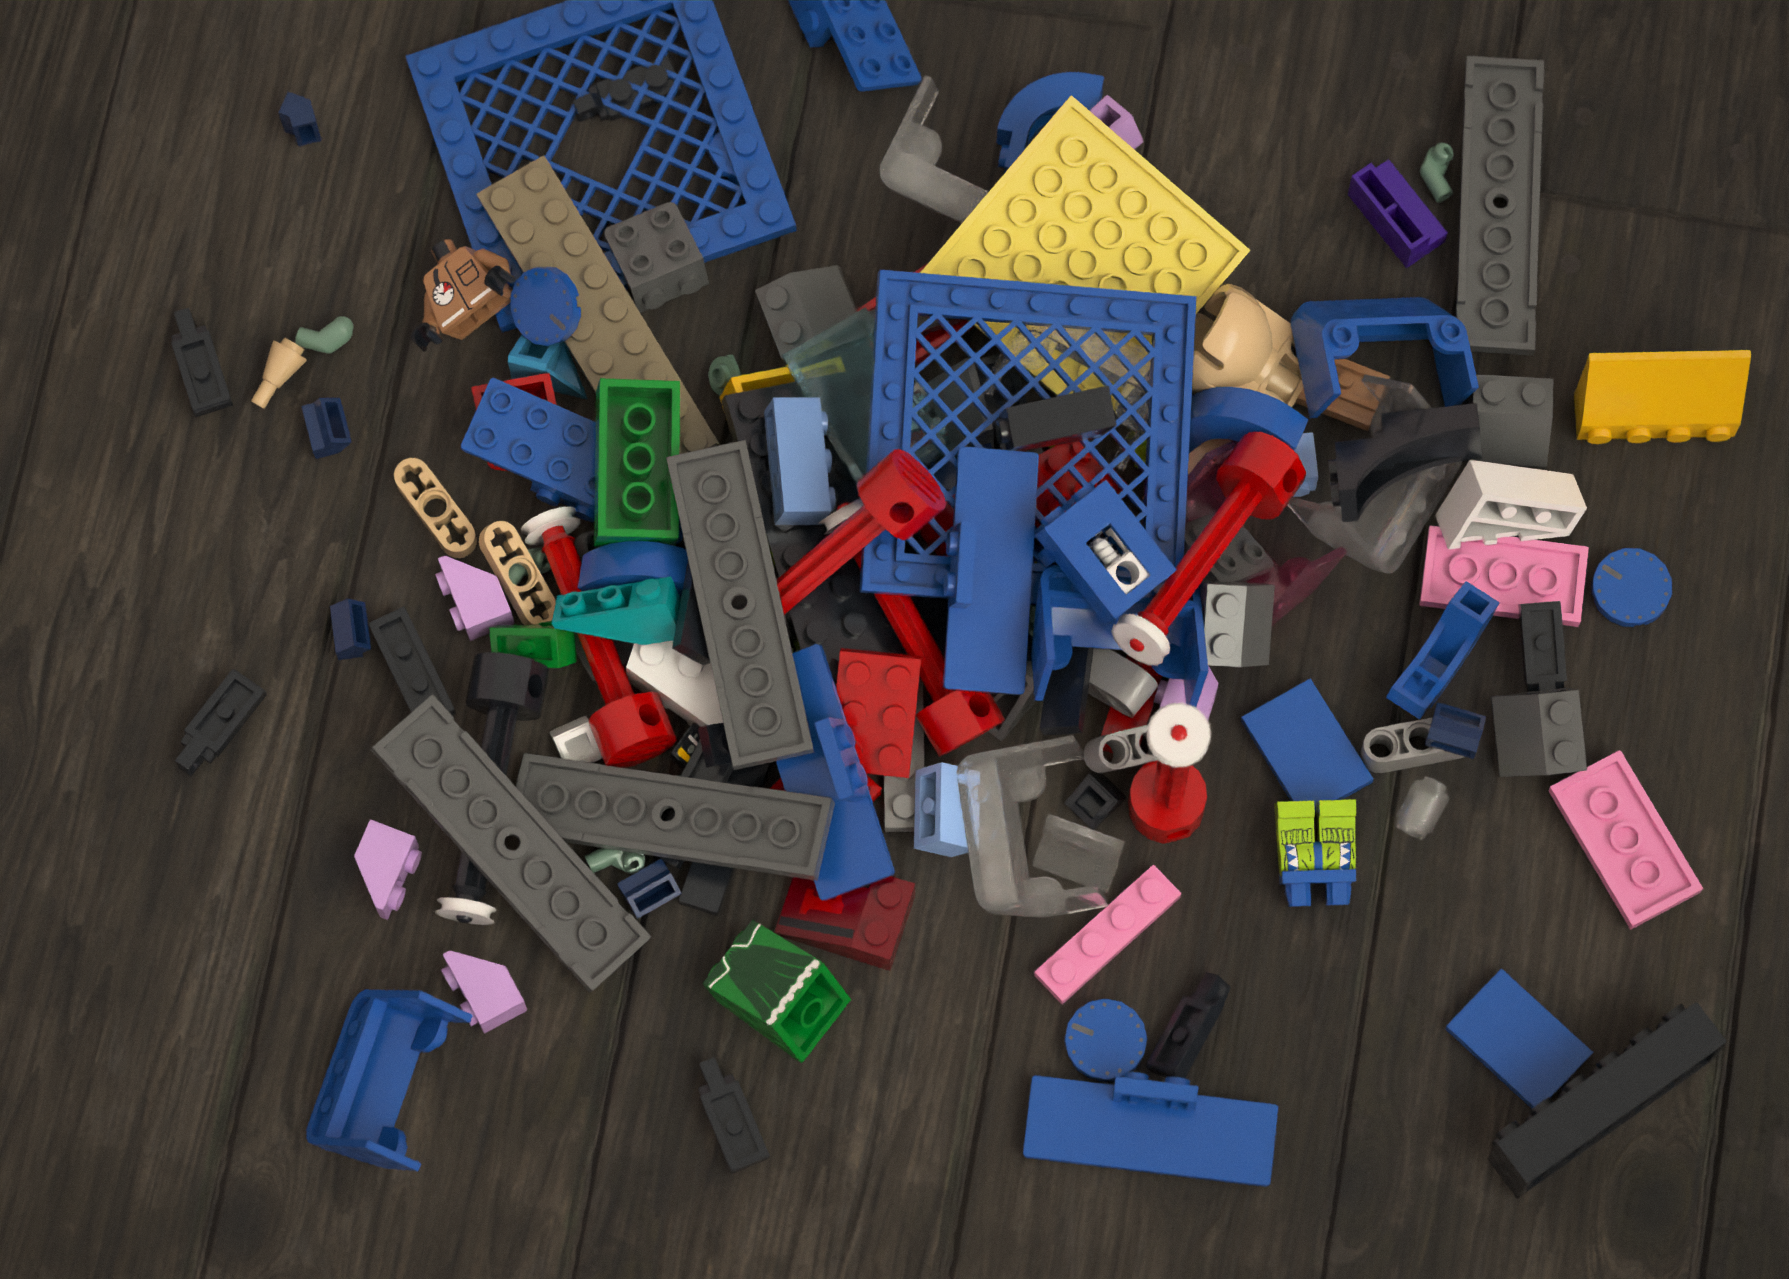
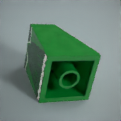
(777, 990)

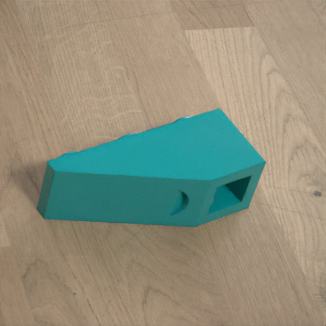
(626, 612)

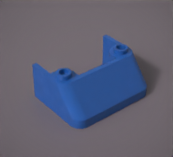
(1336, 327)
(1068, 620)
(373, 1072)

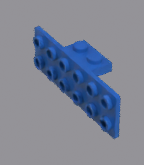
(864, 37)
(539, 444)
(990, 570)
(855, 842)
(1151, 1128)

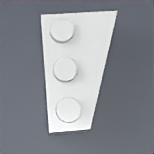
(1509, 501)
(680, 681)

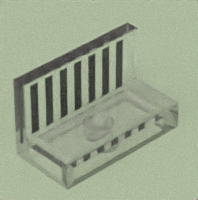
(1078, 853)

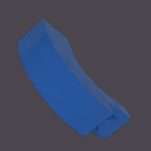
(1037, 105)
(1237, 411)
(632, 563)
(1444, 650)

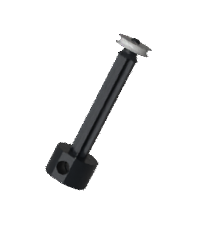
(506, 691)

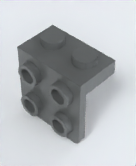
(657, 256)
(1239, 561)

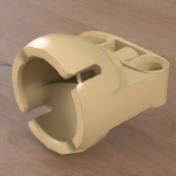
(1245, 347)

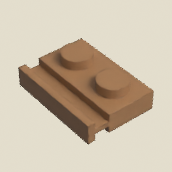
(1356, 402)

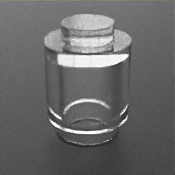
(1422, 807)

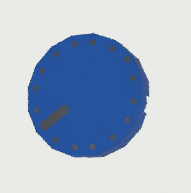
(545, 306)
(1631, 587)
(1105, 1040)

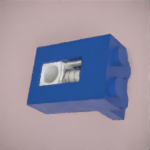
(1103, 512)

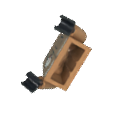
(462, 292)

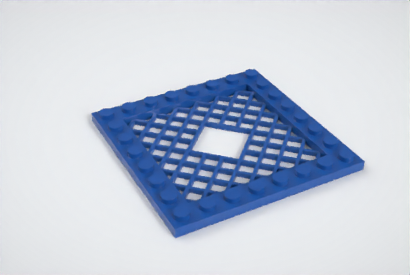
(542, 31)
(910, 294)

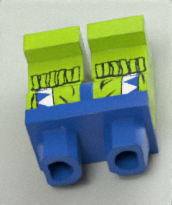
(1324, 861)

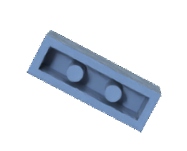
(798, 461)

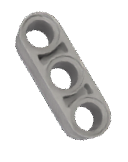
(1119, 682)
(1124, 747)
(1402, 753)

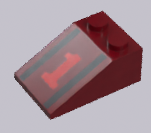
(855, 925)

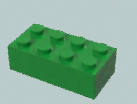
(632, 477)

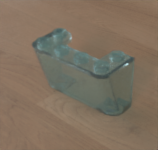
(839, 372)

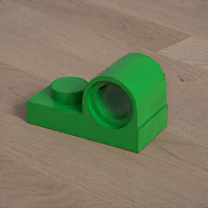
(538, 642)

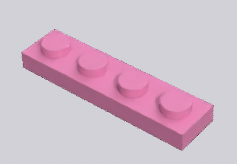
(1107, 934)

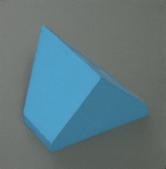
(532, 359)

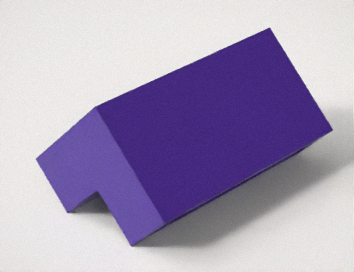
(1396, 212)

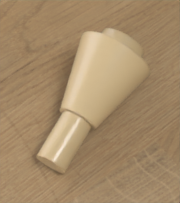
(281, 364)

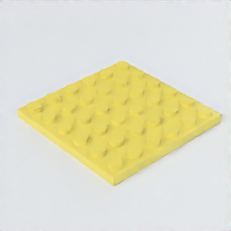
(1092, 216)

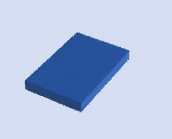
(1306, 746)
(1518, 1040)

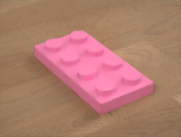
(1508, 572)
(1625, 839)

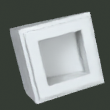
(576, 741)

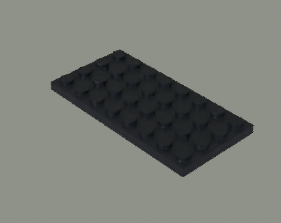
(835, 610)

